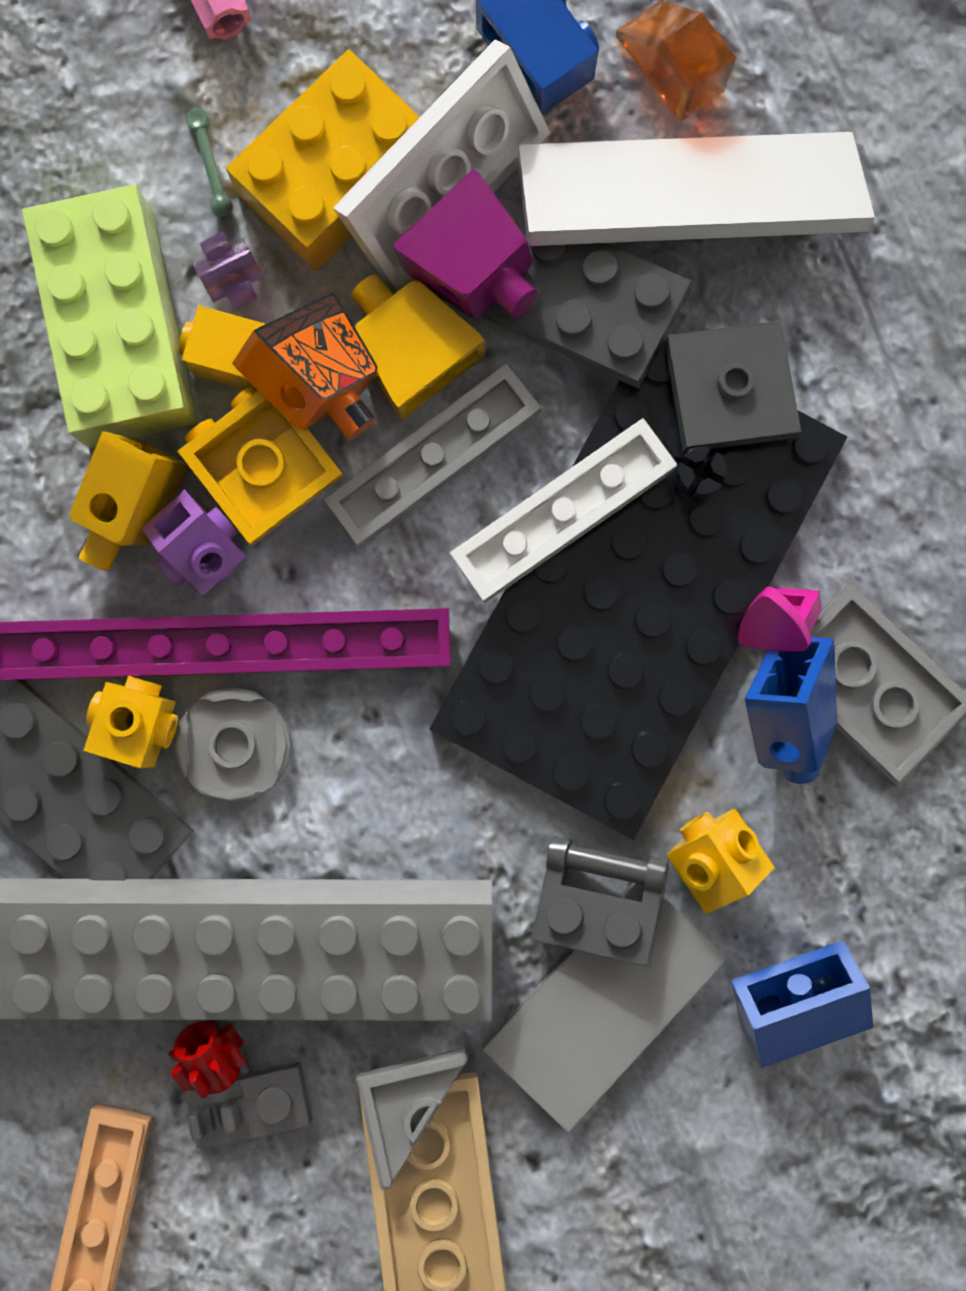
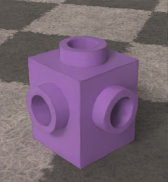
(194, 543)

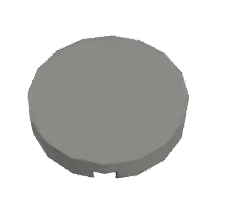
(233, 745)

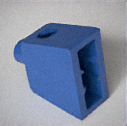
(788, 729)

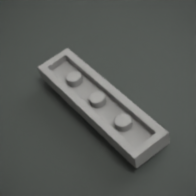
(433, 455)

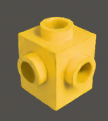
(111, 725)
(719, 859)

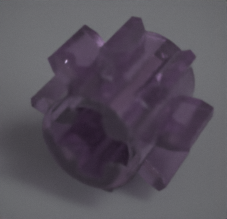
(228, 270)

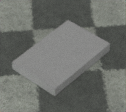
(888, 691)

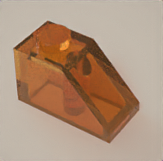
(679, 55)

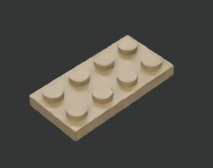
(441, 1211)

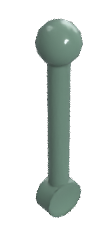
(199, 124)

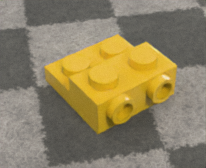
(258, 464)

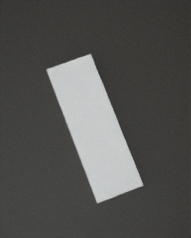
(693, 188)

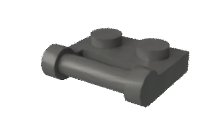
(595, 920)

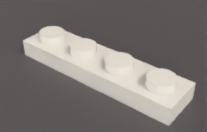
(563, 510)

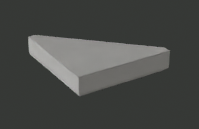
(401, 1104)

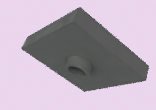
(732, 386)

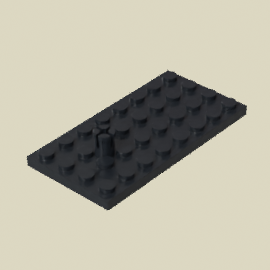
(626, 631)

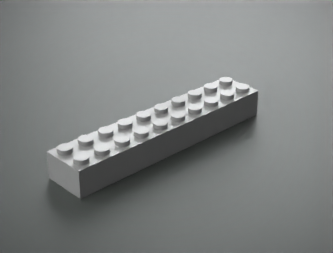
(246, 949)

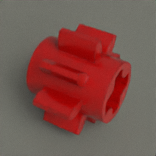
(207, 1058)

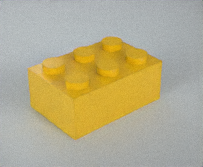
(318, 155)

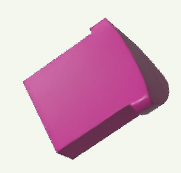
(780, 620)

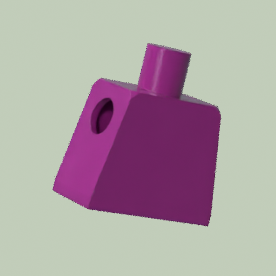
(469, 251)

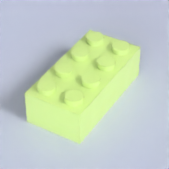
(109, 315)

